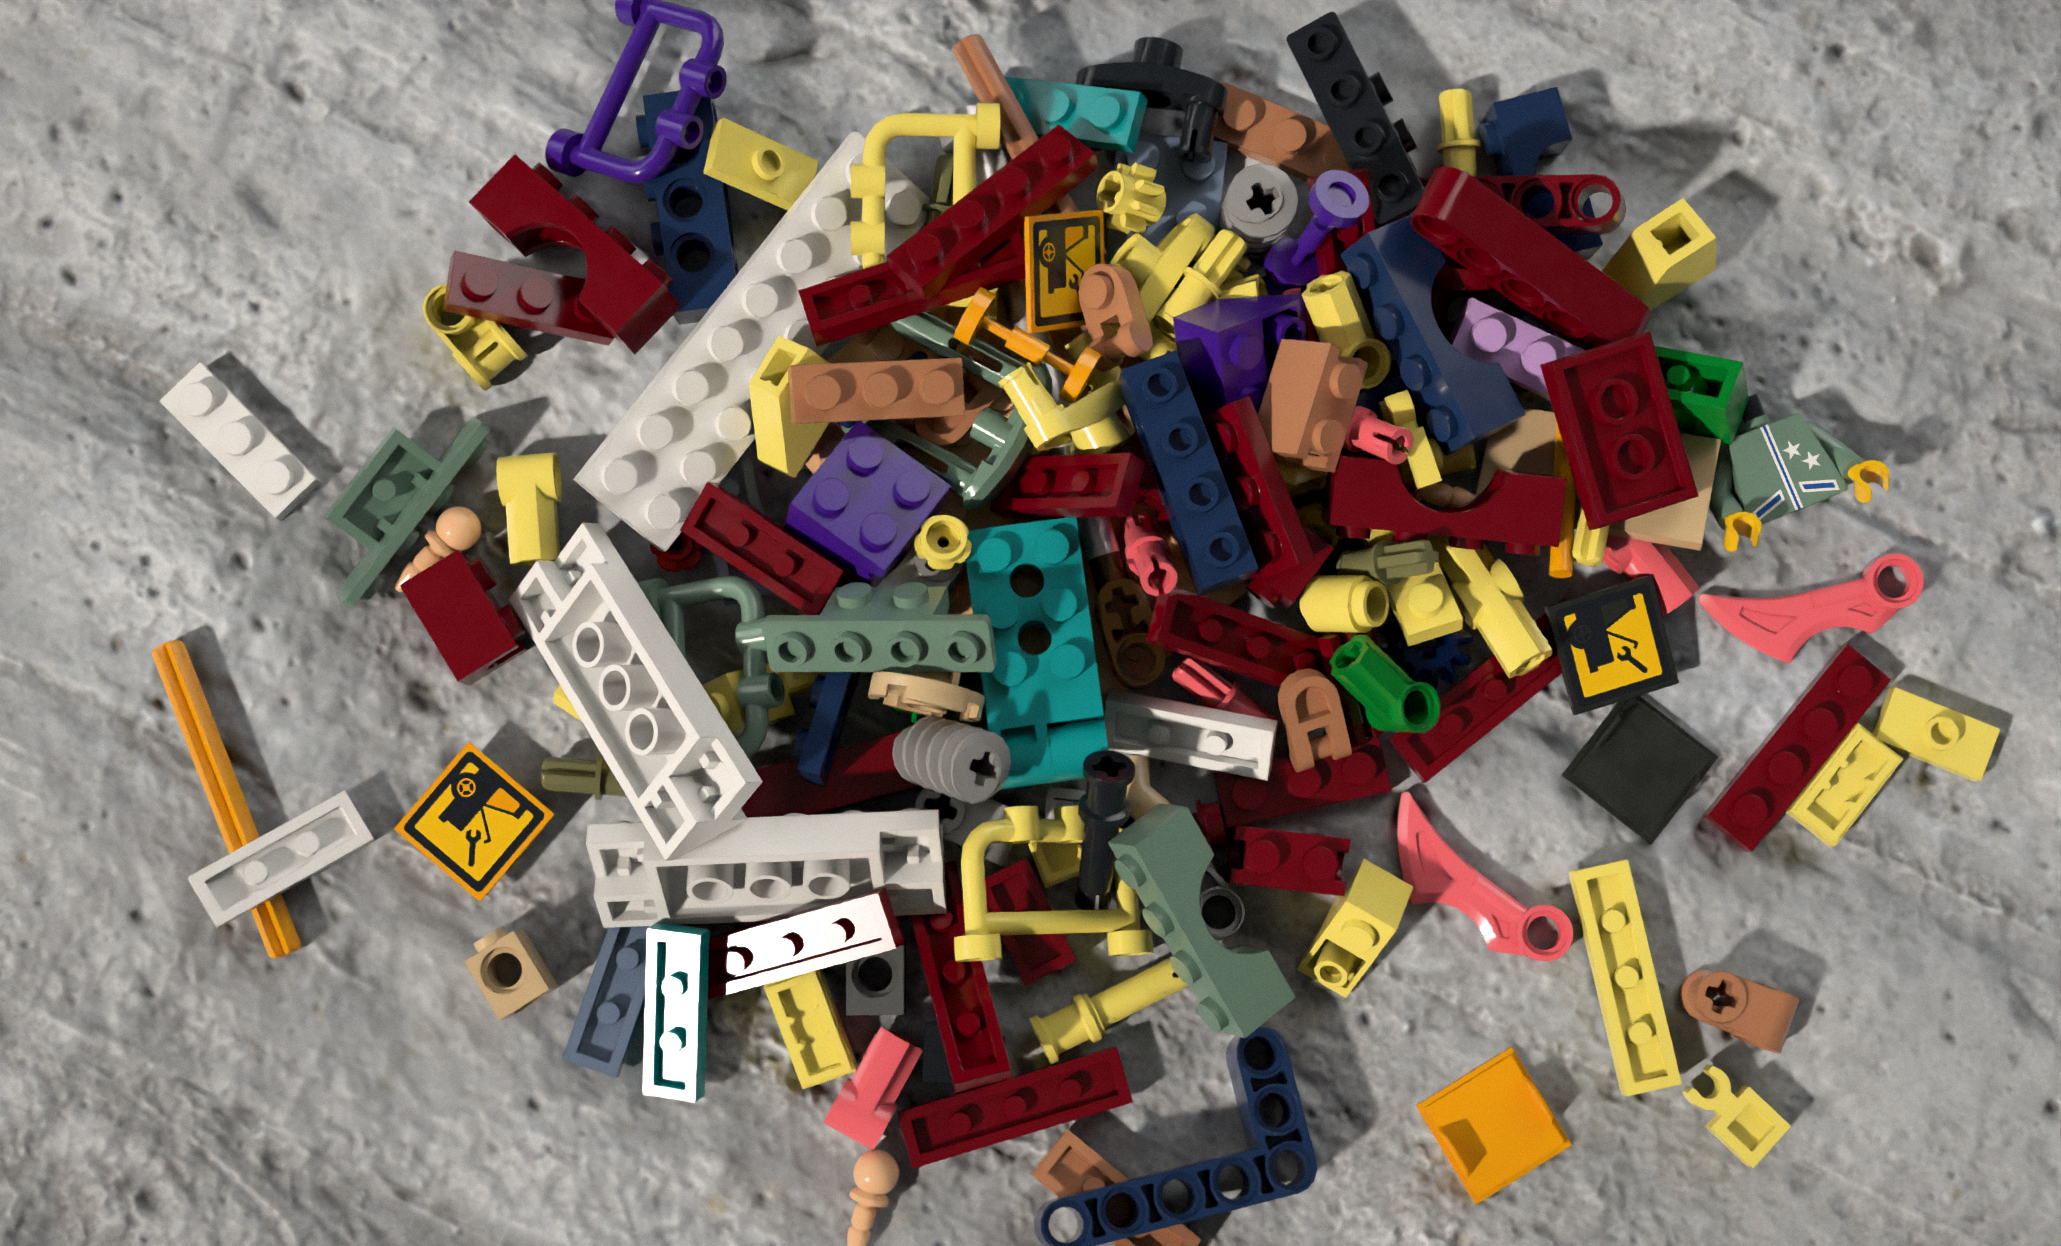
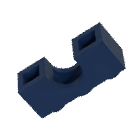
(1525, 132)

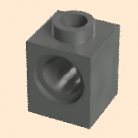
(887, 1001)

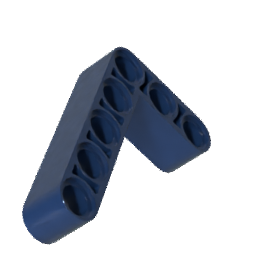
(1202, 1177)

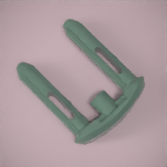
(1002, 434)

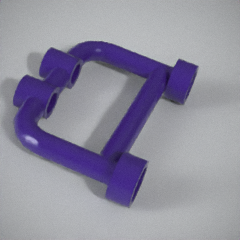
(677, 127)

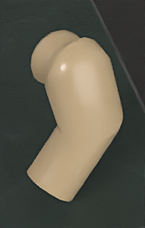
(1139, 792)

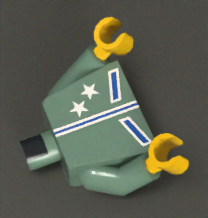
(1782, 470)

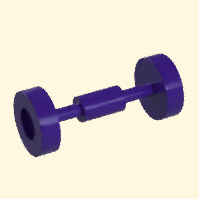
(1337, 202)

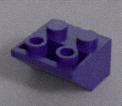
(1234, 344)

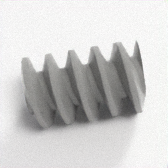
(1259, 208)
(952, 758)

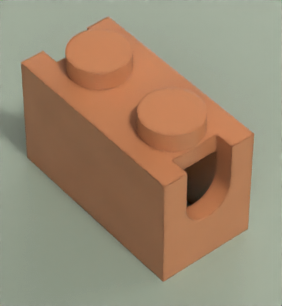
(1310, 403)

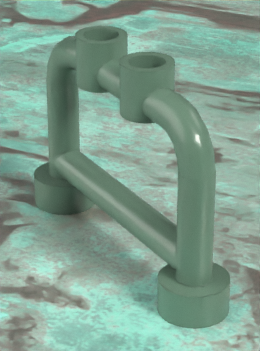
(758, 688)

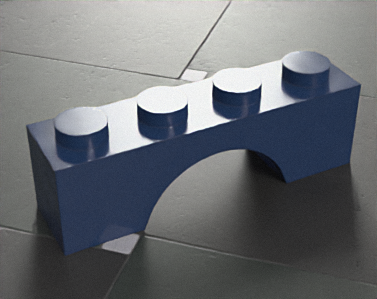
(1455, 393)

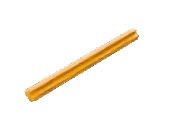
(220, 783)

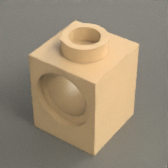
(535, 977)

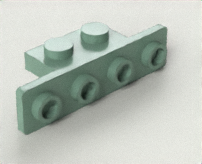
(393, 496)
(881, 631)

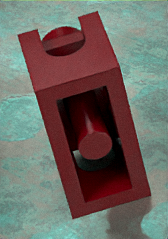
(465, 617)
(1286, 860)

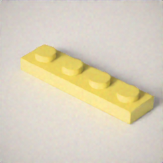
(1625, 978)

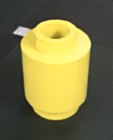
(1344, 603)

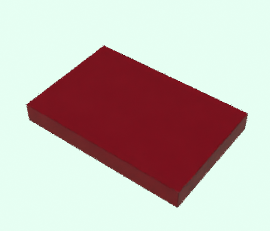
(1619, 430)

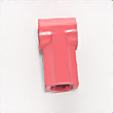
(1644, 558)
(870, 1096)

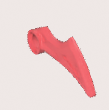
(1786, 622)
(1447, 879)

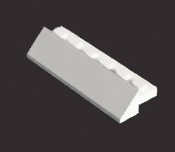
(636, 694)
(769, 868)

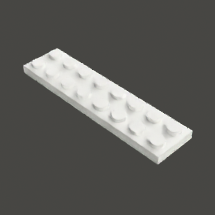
(698, 406)

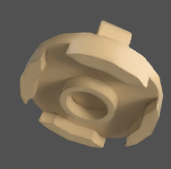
(927, 693)

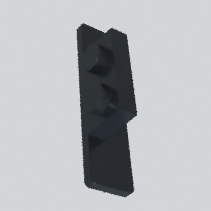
(1358, 116)

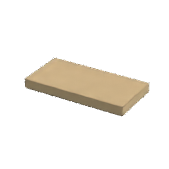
(1530, 447)

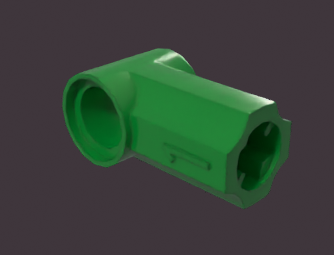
(1384, 689)

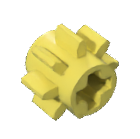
(1131, 198)

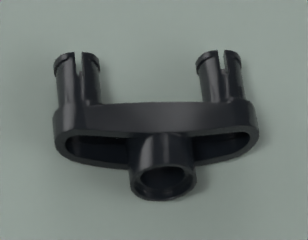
(1166, 86)

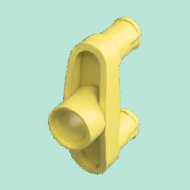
(1161, 267)
(1087, 422)

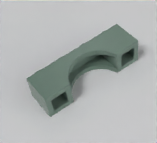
(1165, 863)

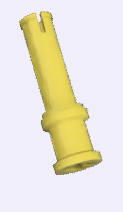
(1089, 1016)

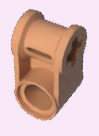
(1745, 1007)

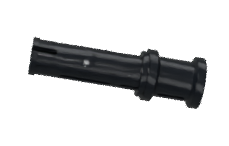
(1103, 813)

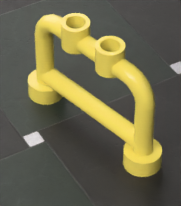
(868, 179)
(985, 928)

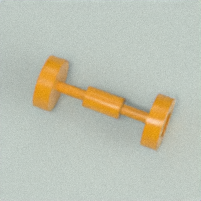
(1026, 345)

